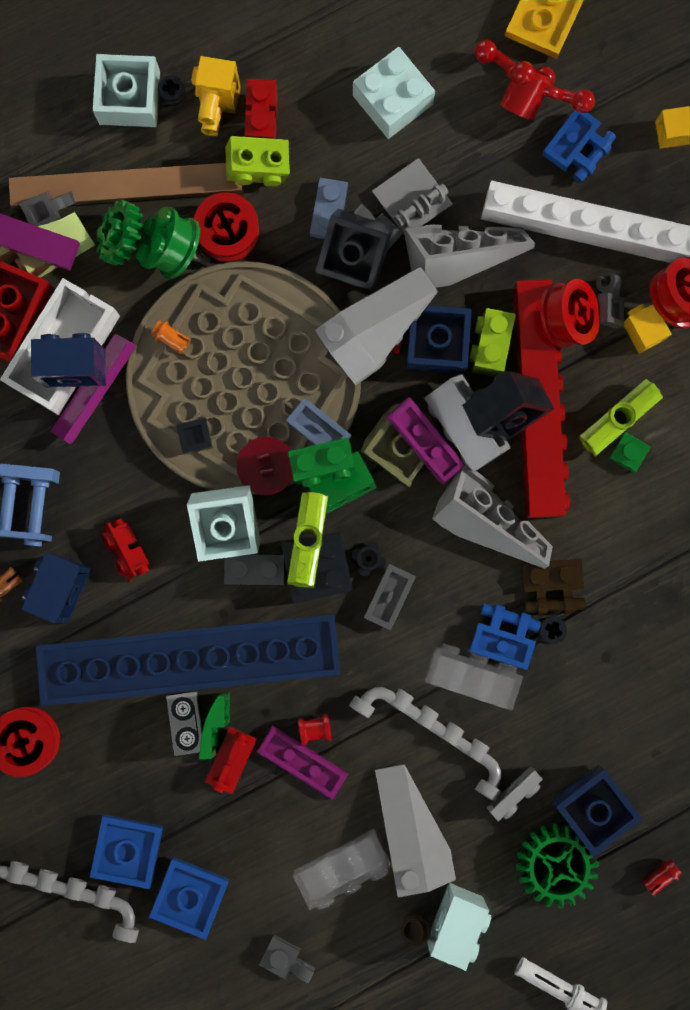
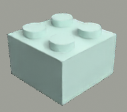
(126, 90)
(393, 92)
(224, 523)
(458, 927)

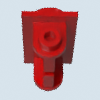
(128, 560)
(230, 760)

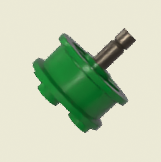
(170, 243)

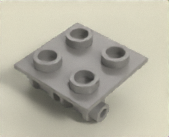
(412, 196)

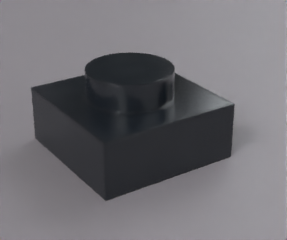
(194, 436)

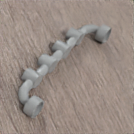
(449, 733)
(76, 890)

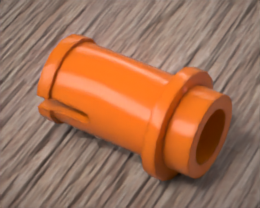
(170, 336)
(6, 586)

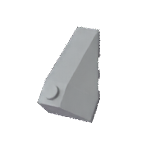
(456, 255)
(371, 328)
(478, 515)
(415, 842)

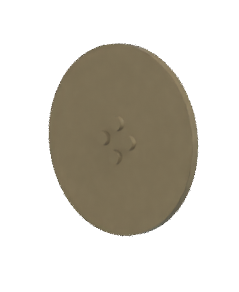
(243, 370)

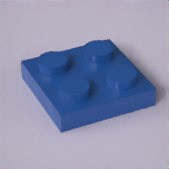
(126, 851)
(189, 898)

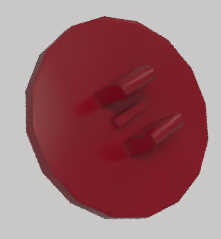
(265, 465)

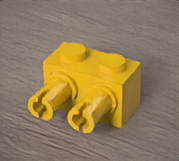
(217, 90)

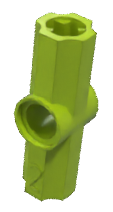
(632, 405)
(310, 521)

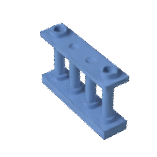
(40, 480)

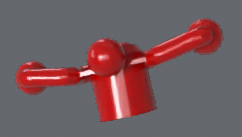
(530, 85)

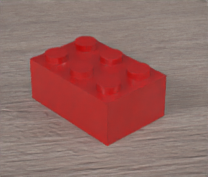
(21, 303)

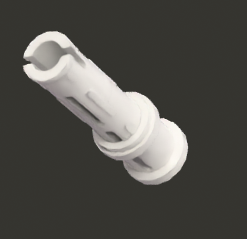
(576, 995)

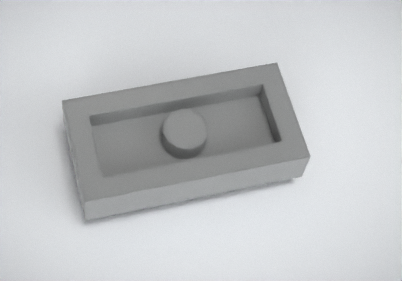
(523, 786)

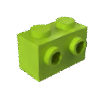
(257, 161)
(493, 342)

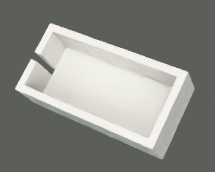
(63, 315)

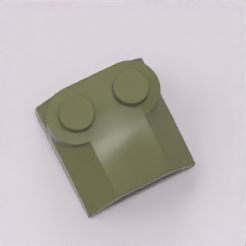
(391, 451)

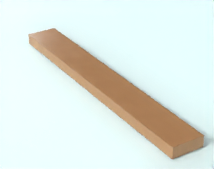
(126, 184)

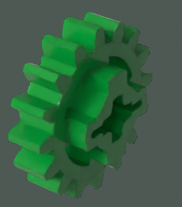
(119, 233)

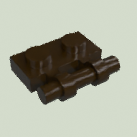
(559, 575)

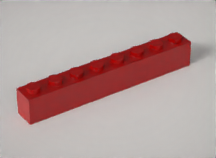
(542, 440)

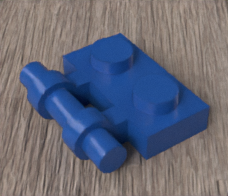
(572, 138)
(501, 645)

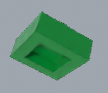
(629, 452)

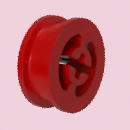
(245, 218)
(672, 293)
(569, 313)
(46, 731)

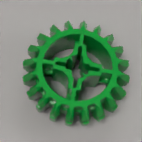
(552, 876)

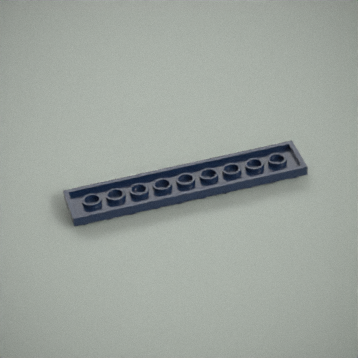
(187, 660)

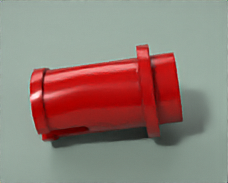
(662, 877)

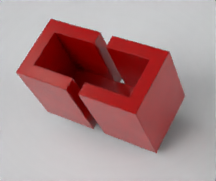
(260, 98)

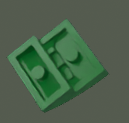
(217, 718)

